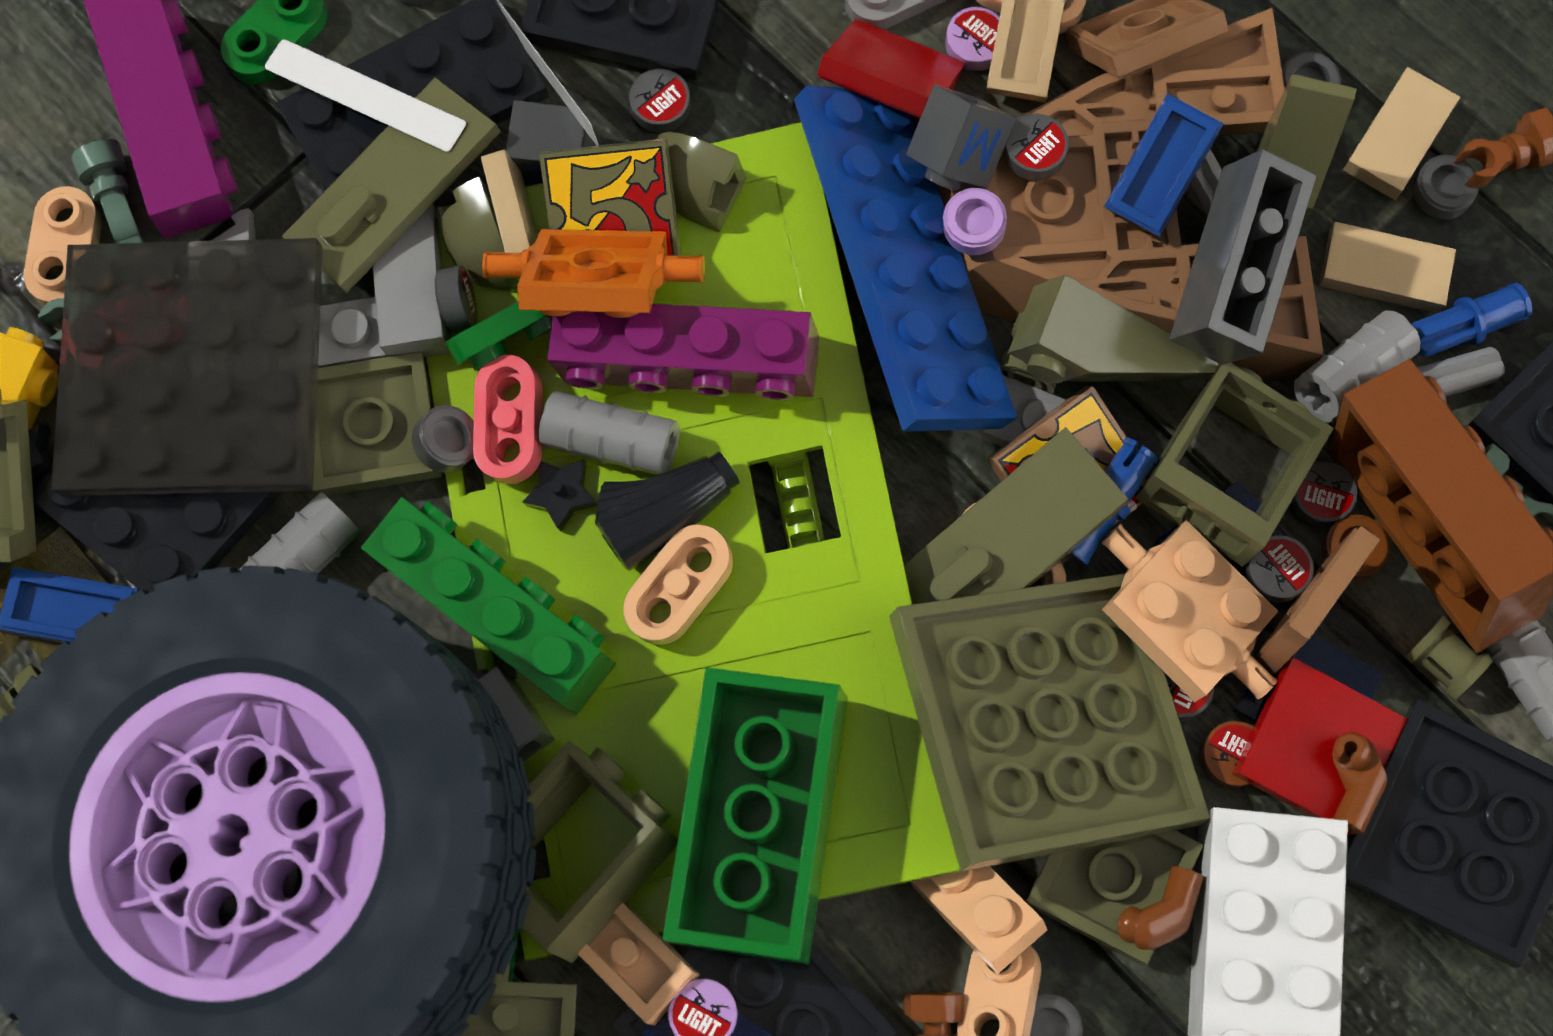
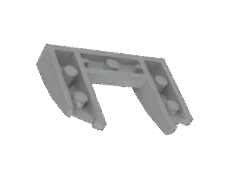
(404, 308)

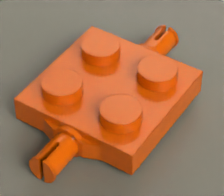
(593, 271)

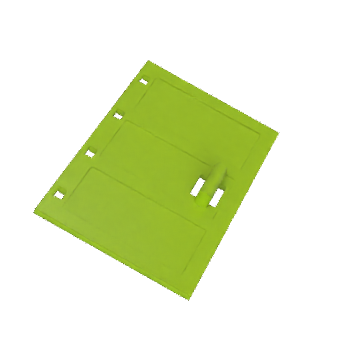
(780, 613)

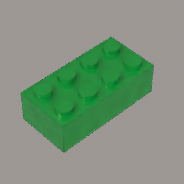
(756, 815)

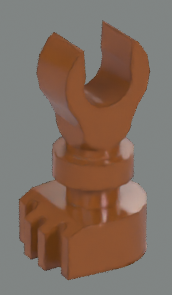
(1526, 146)
(935, 1010)

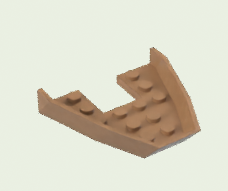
(1062, 222)

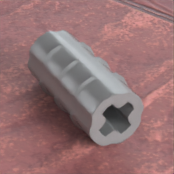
(1364, 355)
(609, 433)
(308, 539)
(1528, 667)

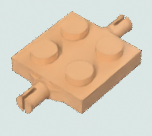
(1190, 611)

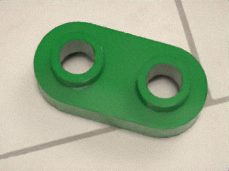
(269, 24)
(486, 339)

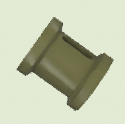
(1448, 658)

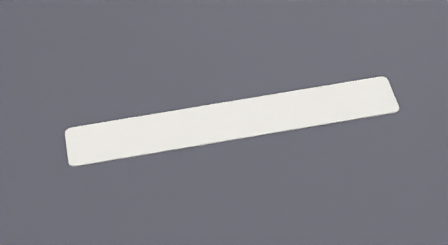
(549, 75)
(366, 95)

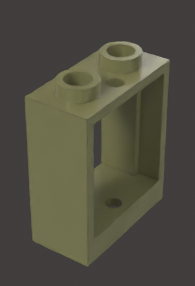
(1216, 516)
(552, 796)

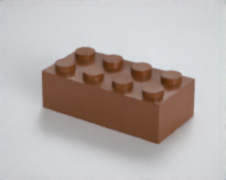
(1445, 504)

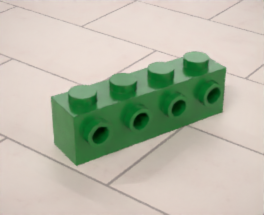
(501, 615)

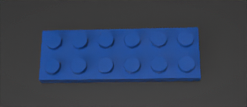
(903, 266)

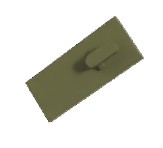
(389, 190)
(1018, 526)

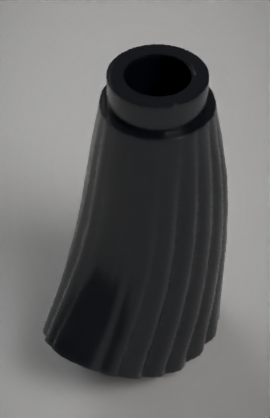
(646, 513)

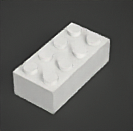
(1268, 925)

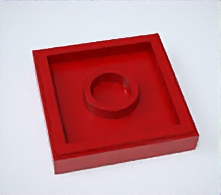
(888, 67)
(1296, 737)

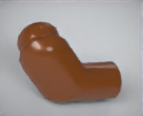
(1361, 777)
(1165, 919)

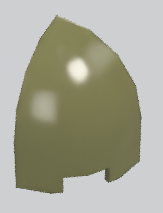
(703, 179)
(470, 230)

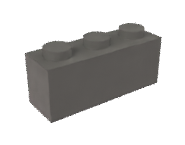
(1243, 258)

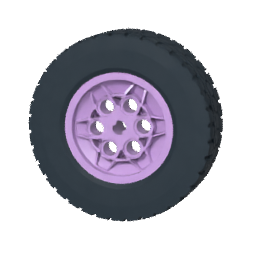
(353, 704)

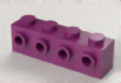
(161, 113)
(690, 350)

